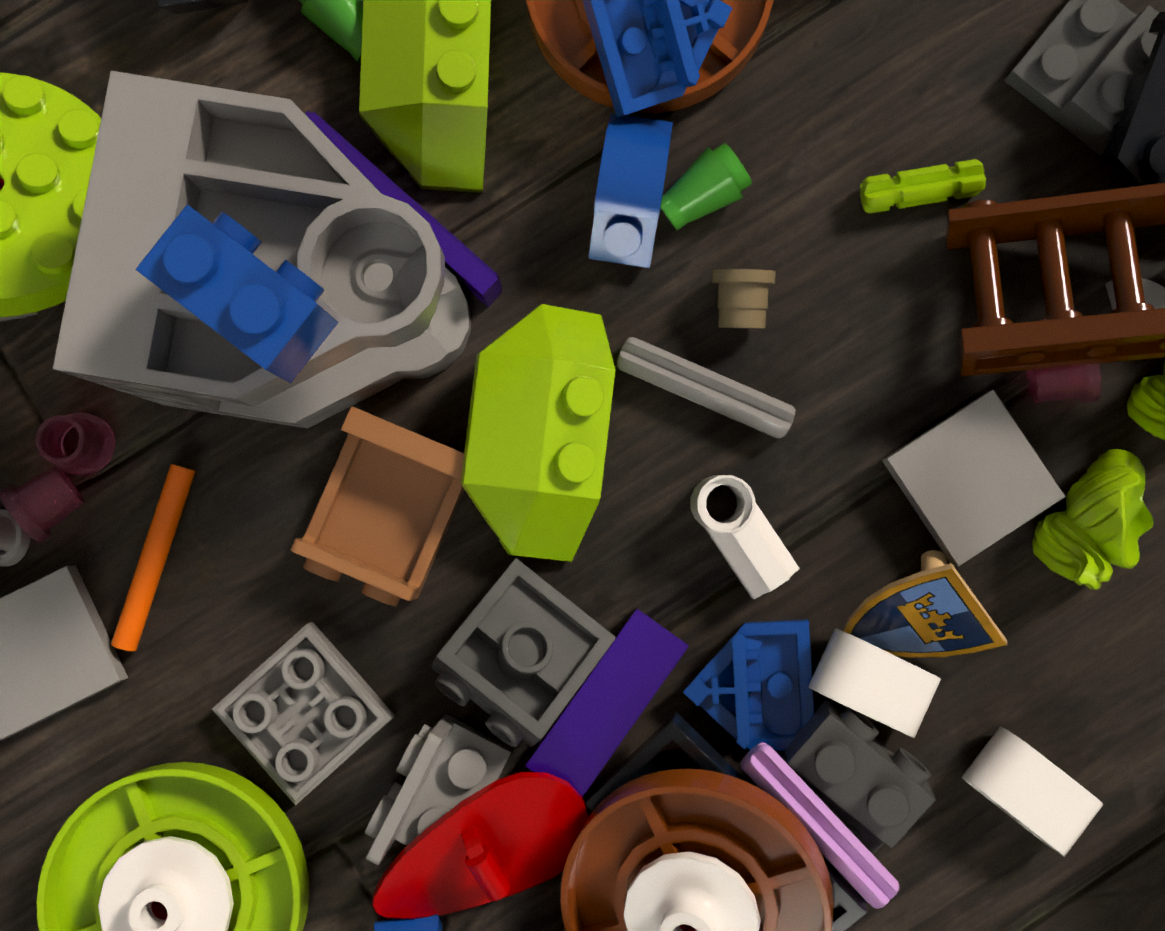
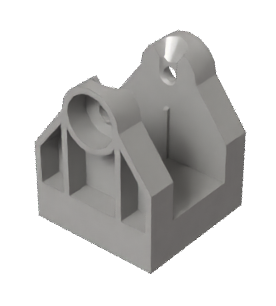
(306, 204)

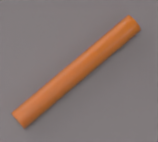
(153, 558)

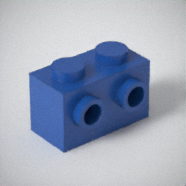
(238, 295)

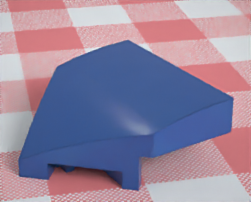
(652, 46)
(759, 683)

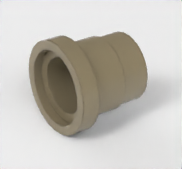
(743, 296)

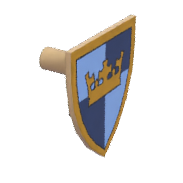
(926, 615)

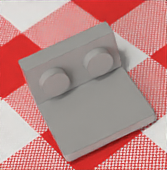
(441, 771)

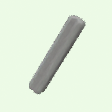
(705, 387)

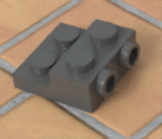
(1085, 66)
(521, 655)
(858, 777)

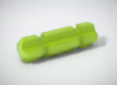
(922, 186)

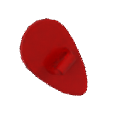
(485, 848)

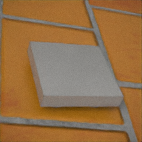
(973, 478)
(303, 712)

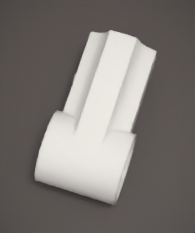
(745, 537)

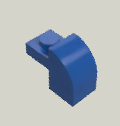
(630, 190)

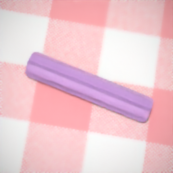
(828, 831)

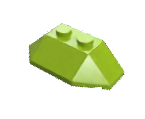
(428, 87)
(540, 431)

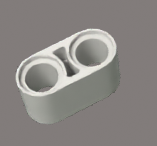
(874, 682)
(1032, 791)

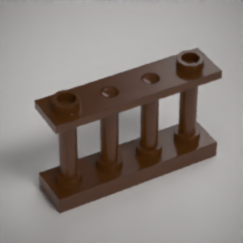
(1062, 335)

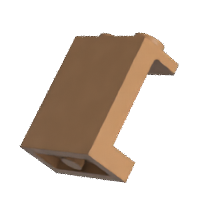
(383, 509)

